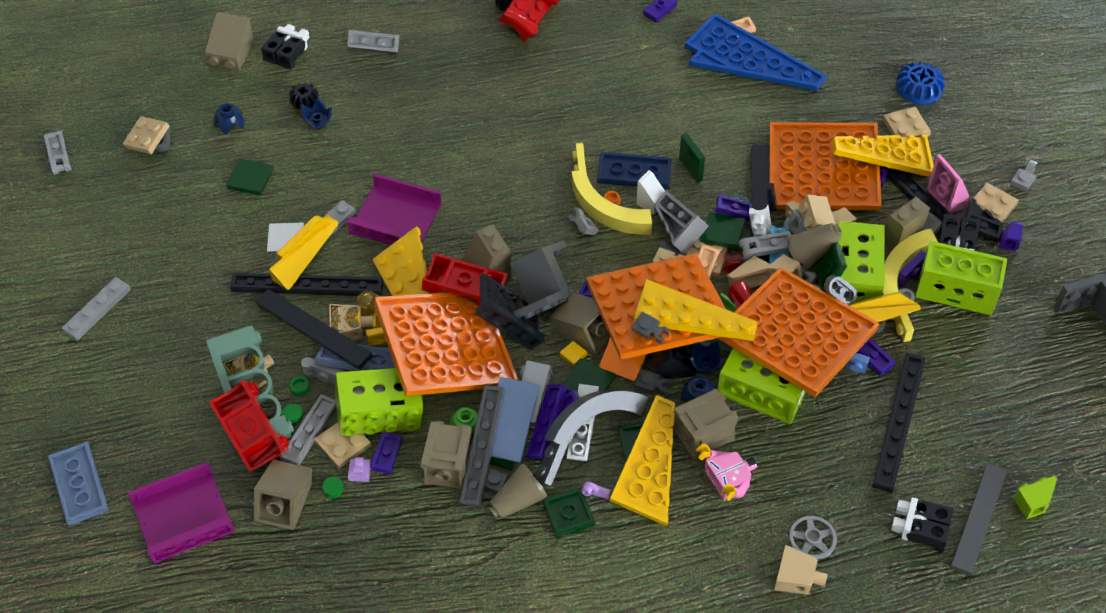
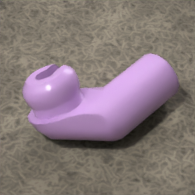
(590, 488)

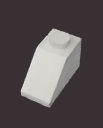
(649, 191)

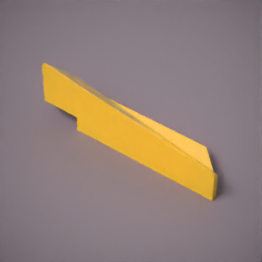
(301, 250)
(886, 306)

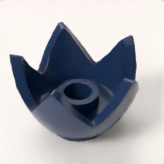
(227, 115)
(318, 115)
(706, 354)
(690, 389)

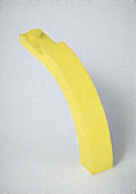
(605, 212)
(895, 262)

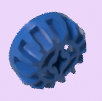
(917, 91)

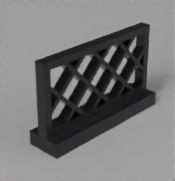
(503, 317)

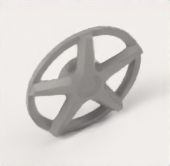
(813, 536)

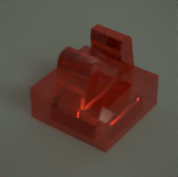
(732, 262)

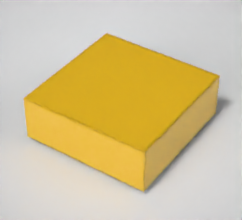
(375, 336)
(573, 353)

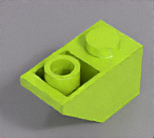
(1036, 497)

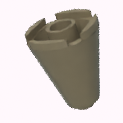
(814, 243)
(517, 493)

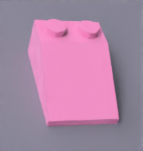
(947, 186)

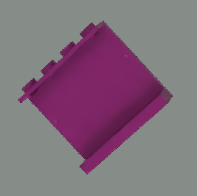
(394, 210)
(180, 512)

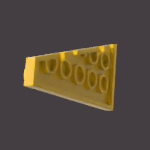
(891, 151)
(403, 265)
(691, 314)
(647, 473)

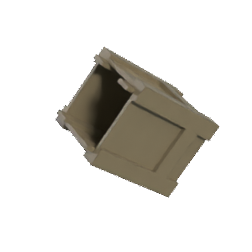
(705, 422)
(446, 455)

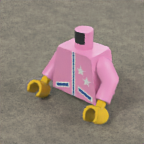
(727, 471)

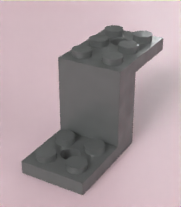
(541, 280)
(1083, 294)

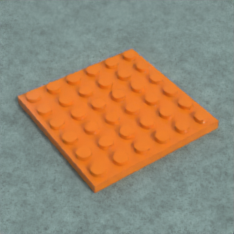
(805, 165)
(620, 292)
(801, 331)
(442, 343)

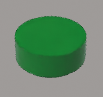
(299, 385)
(293, 413)
(333, 487)

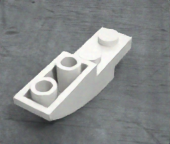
(581, 440)

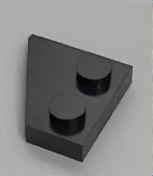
(990, 226)

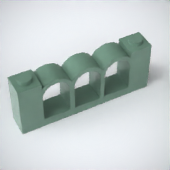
(239, 343)

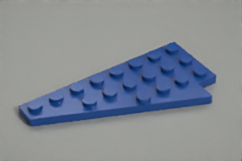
(732, 50)

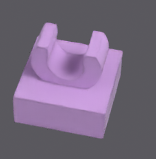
(359, 470)

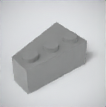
(680, 222)
(537, 374)

